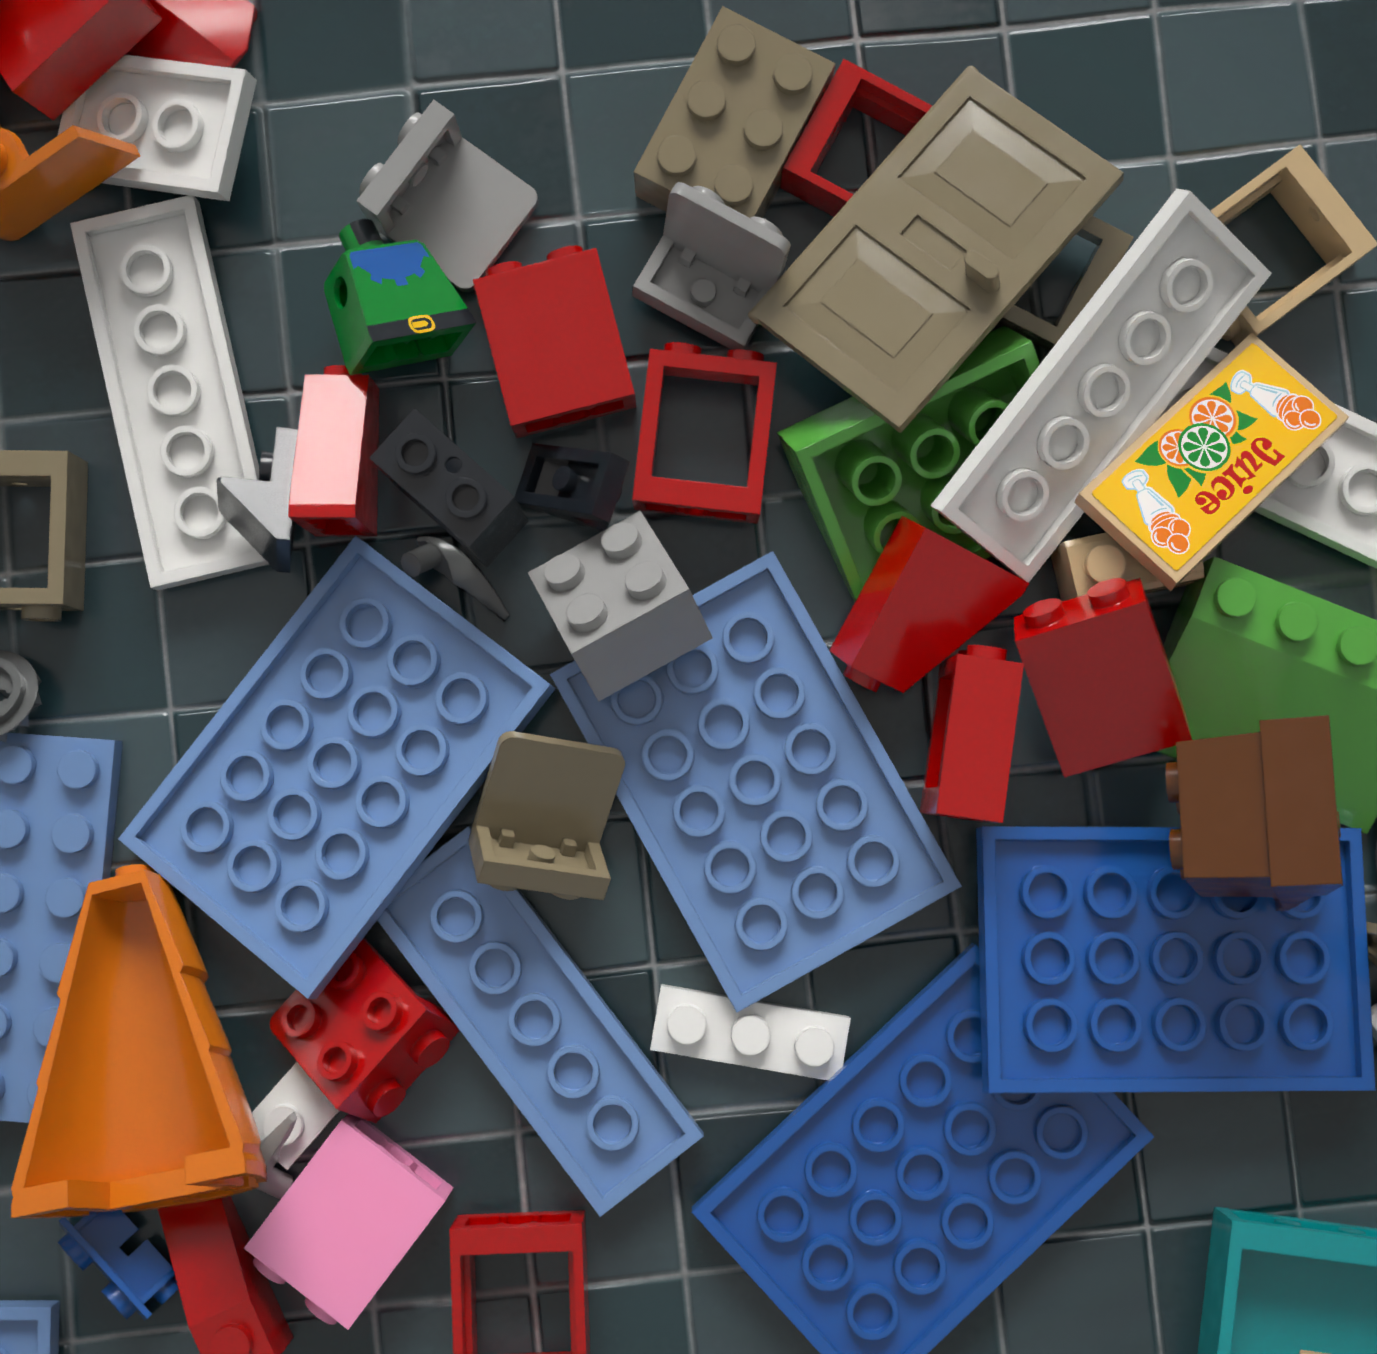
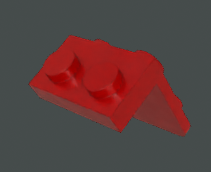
(364, 1035)

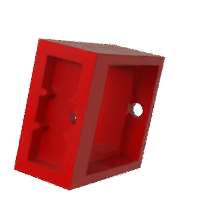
(847, 90)
(696, 497)
(972, 735)
(511, 1235)

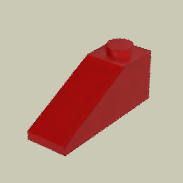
(220, 1288)

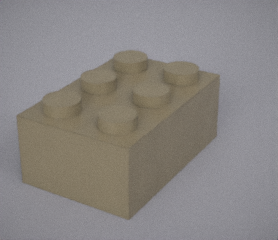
(734, 117)

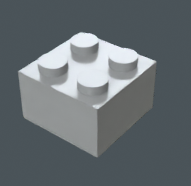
(620, 605)

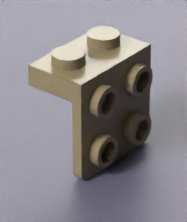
(545, 816)

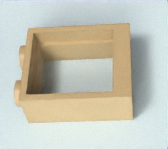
(1319, 216)

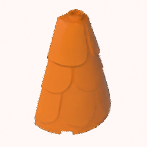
(136, 1071)

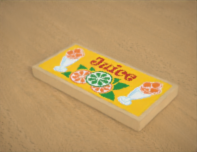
(1210, 460)

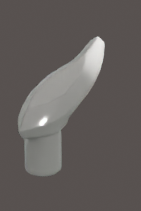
(277, 1180)

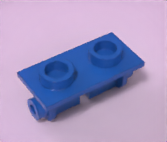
(131, 1277)

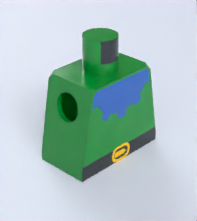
(392, 302)

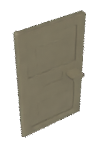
(936, 247)

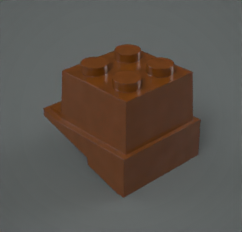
(1258, 813)

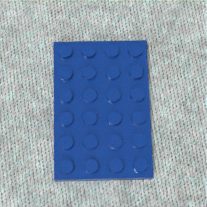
(1131, 982)
(910, 1186)

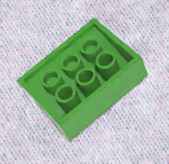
(868, 475)
(1270, 651)

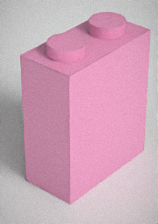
(347, 1220)

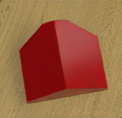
(199, 32)

